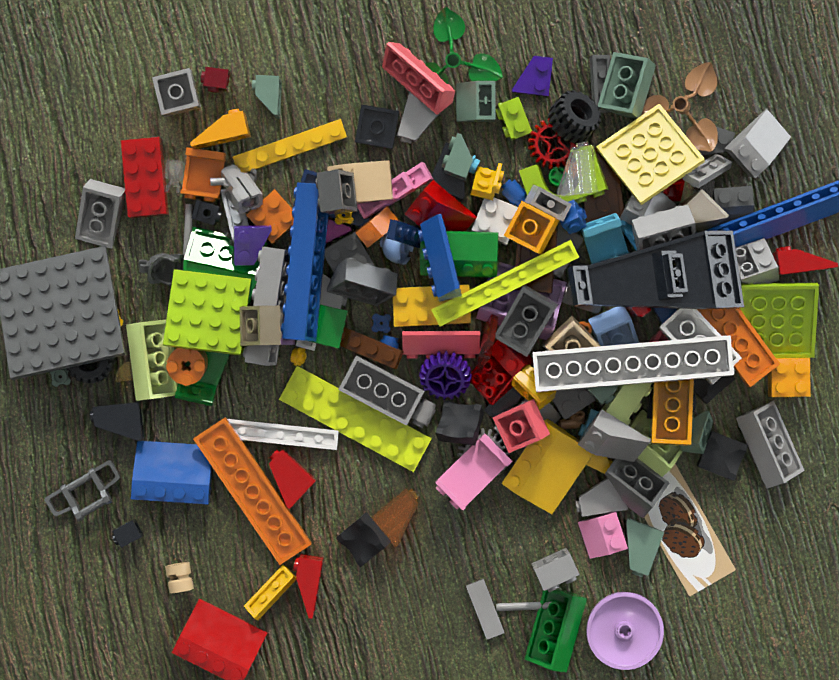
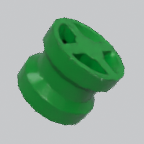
(553, 177)

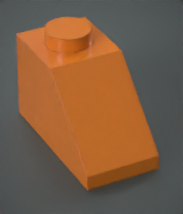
(376, 227)

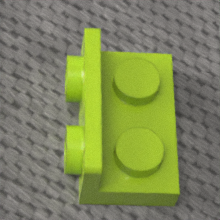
(513, 118)

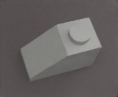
(548, 203)

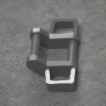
(66, 490)

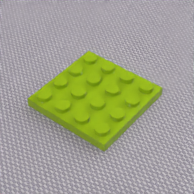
(206, 312)
(783, 316)

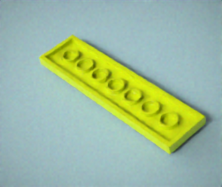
(355, 419)

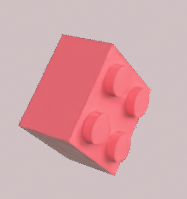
(521, 426)

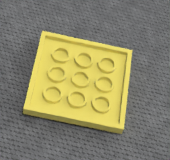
(650, 154)

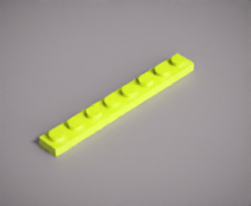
(505, 283)

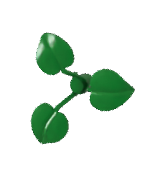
(451, 26)

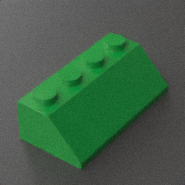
(472, 252)
(555, 630)

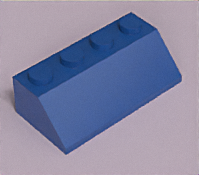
(440, 258)

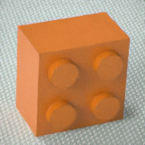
(273, 212)

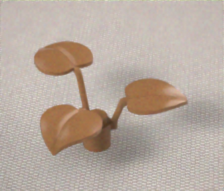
(701, 81)

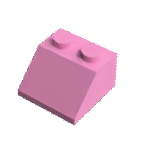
(602, 535)

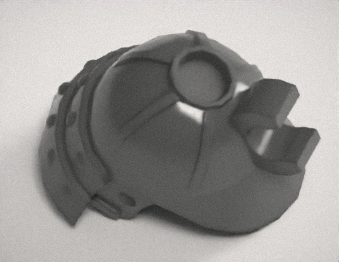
(161, 267)

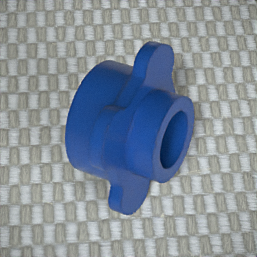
(377, 319)

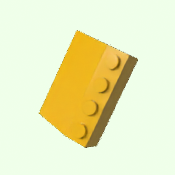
(548, 468)

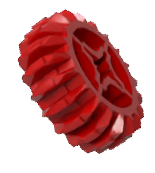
(545, 139)

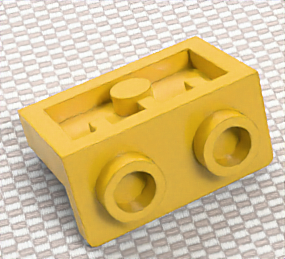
(487, 182)

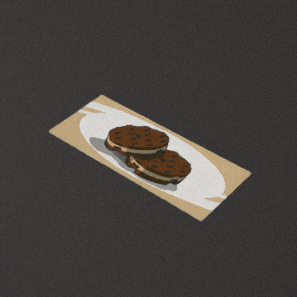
(688, 536)

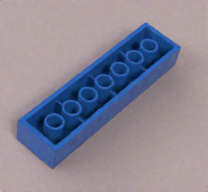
(305, 265)

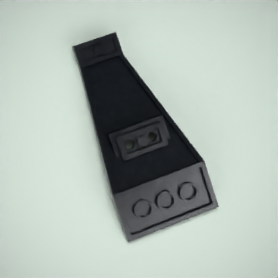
(680, 274)

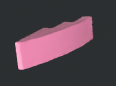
(401, 186)

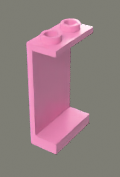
(472, 472)

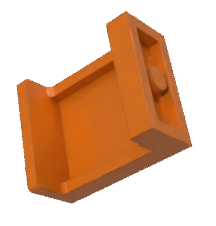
(199, 168)

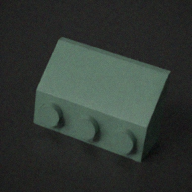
(626, 85)

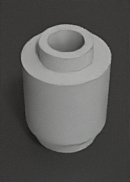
(423, 413)

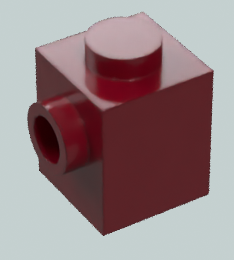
(215, 79)

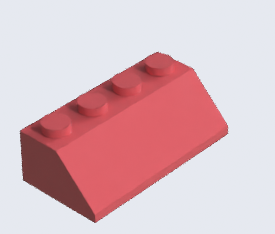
(417, 77)
(430, 342)

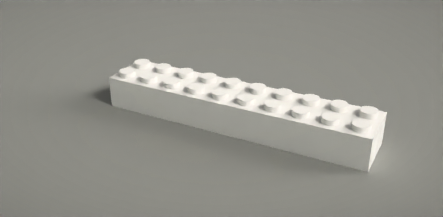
(633, 363)

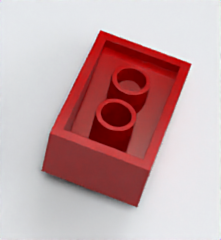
(437, 200)
(798, 261)
(308, 579)

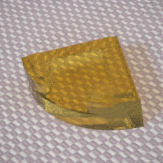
(124, 373)

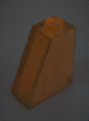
(396, 515)

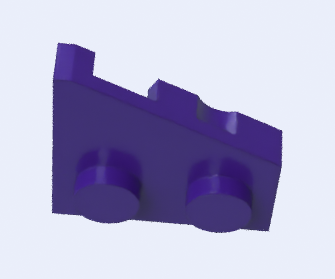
(535, 78)
(248, 243)

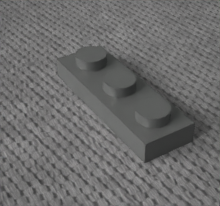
(598, 69)

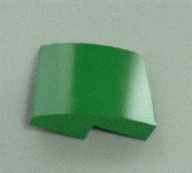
(330, 326)

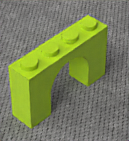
(533, 176)

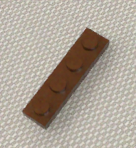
(371, 348)

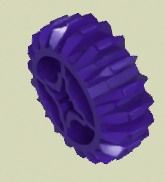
(433, 375)

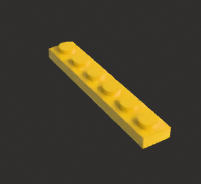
(290, 146)

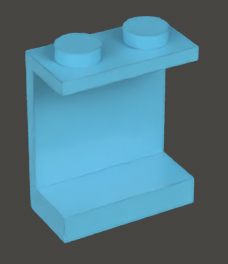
(604, 238)

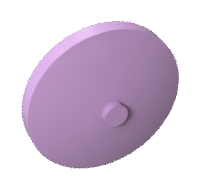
(624, 630)

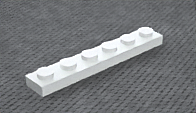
(285, 434)

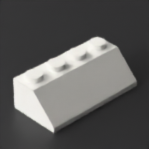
(690, 325)

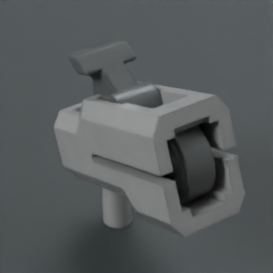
(241, 187)

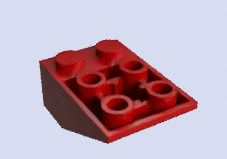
(497, 375)

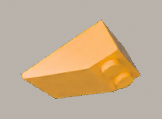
(226, 129)

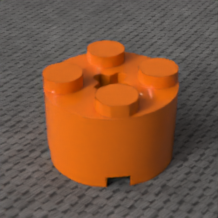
(190, 374)

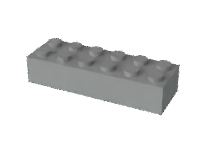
(269, 291)

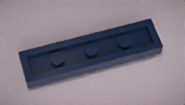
(404, 233)

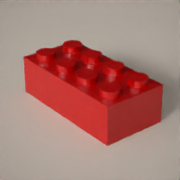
(144, 177)

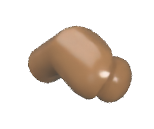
(574, 421)

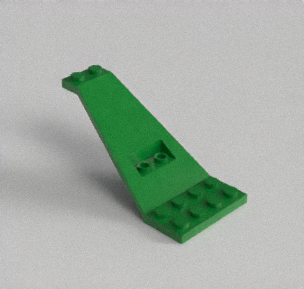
(212, 254)

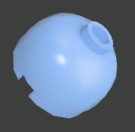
(395, 251)

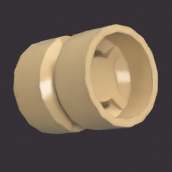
(179, 577)

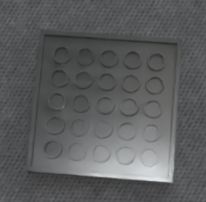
(59, 313)

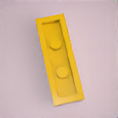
(270, 592)

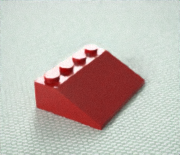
(219, 642)

